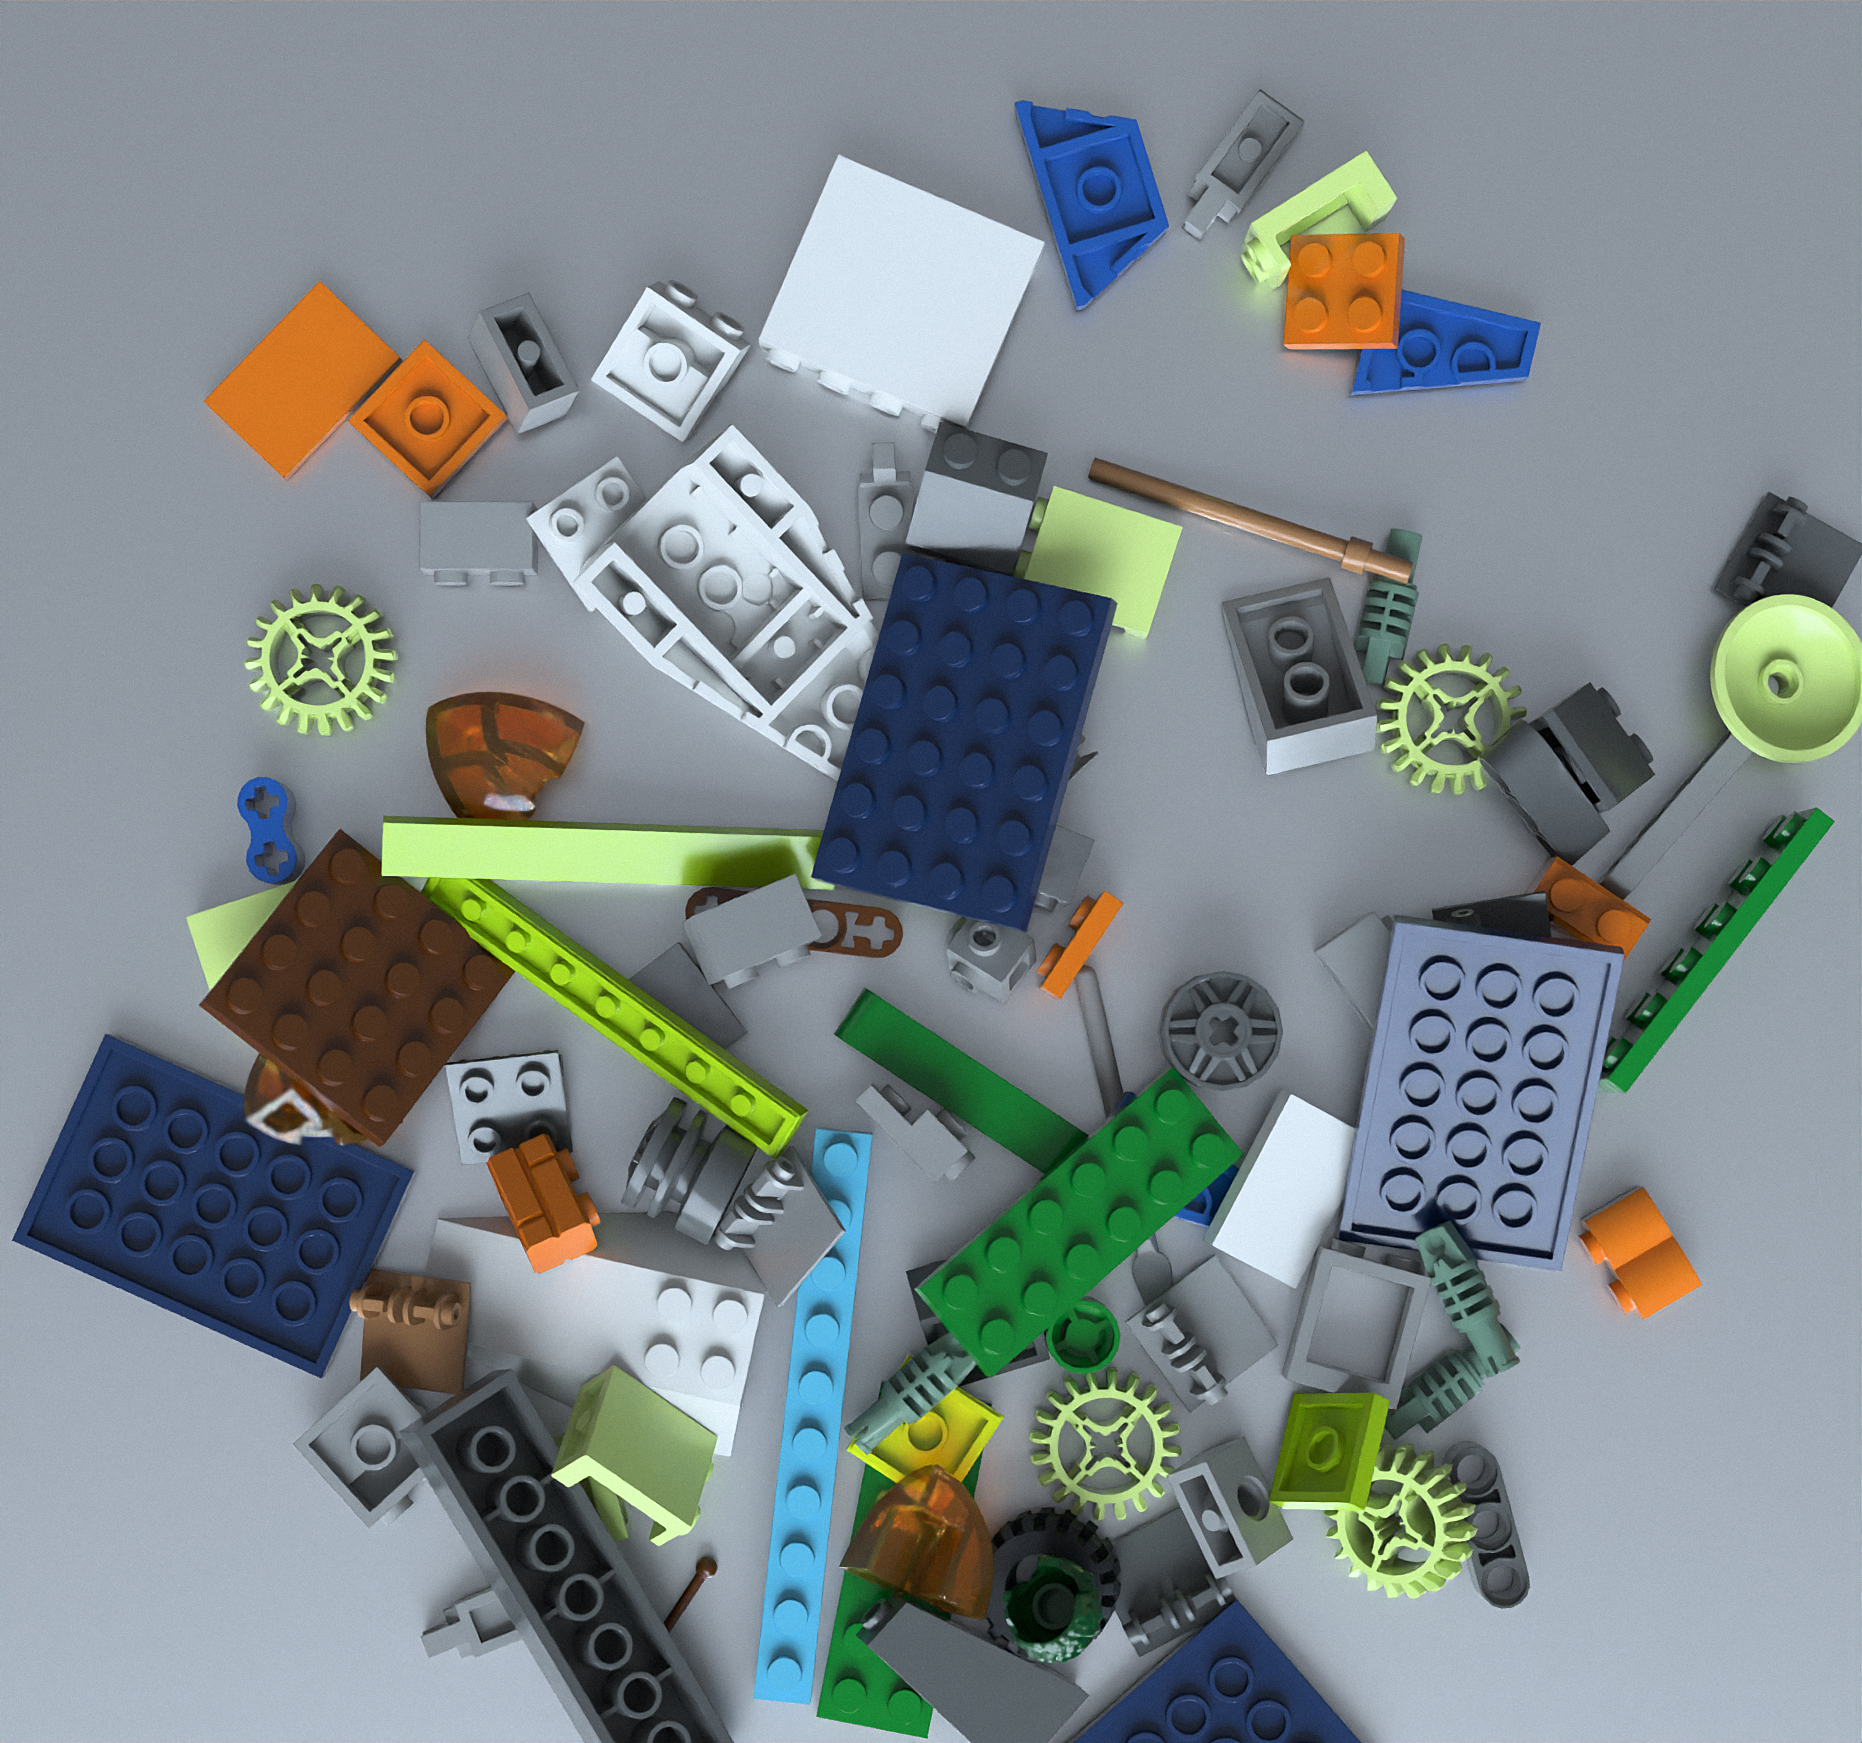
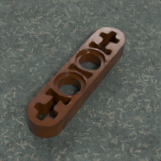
(865, 918)

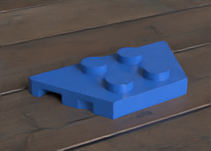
(1093, 192)

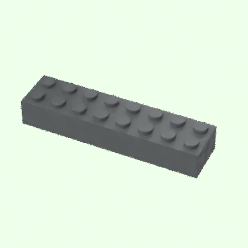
(558, 1570)

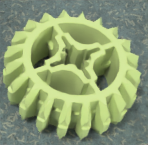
(303, 677)
(1432, 700)
(1123, 1423)
(1439, 1532)

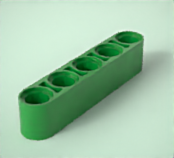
(958, 1082)

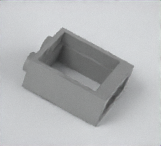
(1339, 1380)

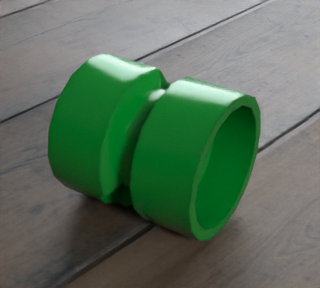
(1084, 1337)

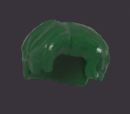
(1054, 1611)

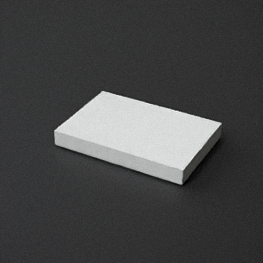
(1285, 1190)

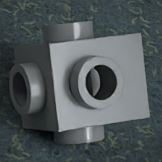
(989, 957)

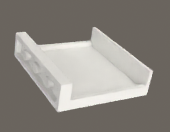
(899, 296)

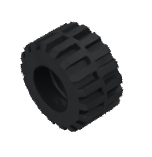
(1056, 1536)

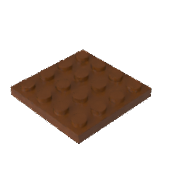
(357, 988)

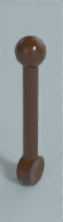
(706, 1568)

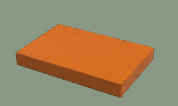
(303, 380)

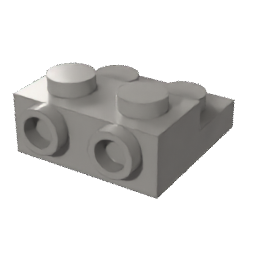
(929, 1140)
(362, 1450)

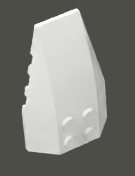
(741, 600)
(642, 1301)

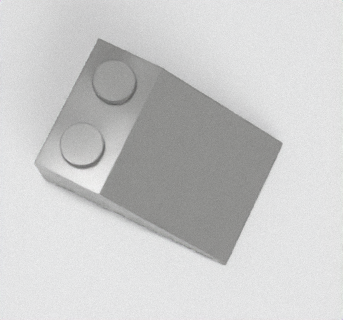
(1300, 676)

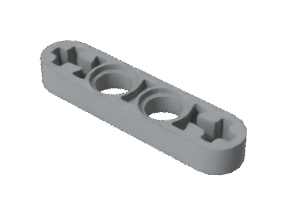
(1675, 816)

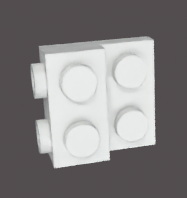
(672, 358)

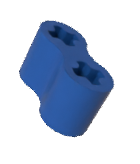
(271, 831)

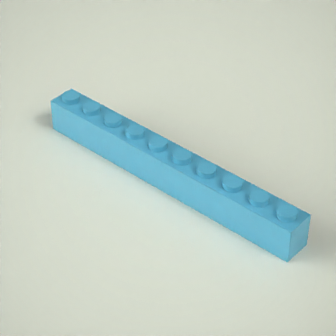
(812, 1430)

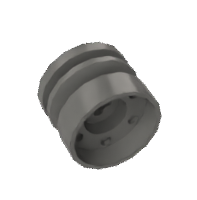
(1185, 1031)
(688, 1170)

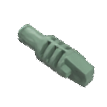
(1388, 611)
(1466, 1295)
(1440, 1390)
(912, 1391)

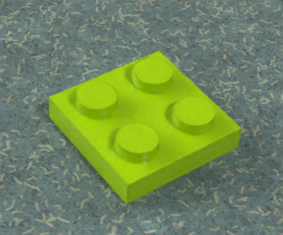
(1329, 1451)

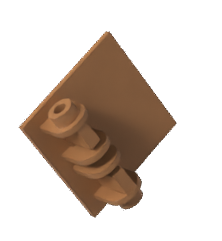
(414, 1329)

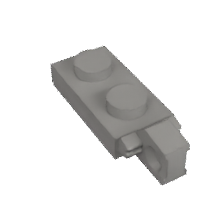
(1241, 162)
(884, 522)
(473, 1626)

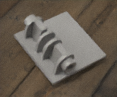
(781, 1225)
(1202, 1334)

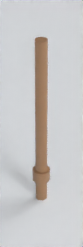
(1354, 554)

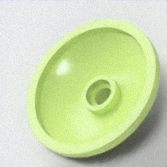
(1817, 671)

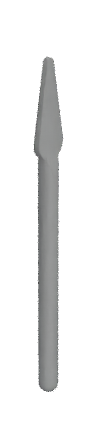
(1151, 1268)

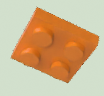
(1344, 291)
(428, 419)
(1089, 923)

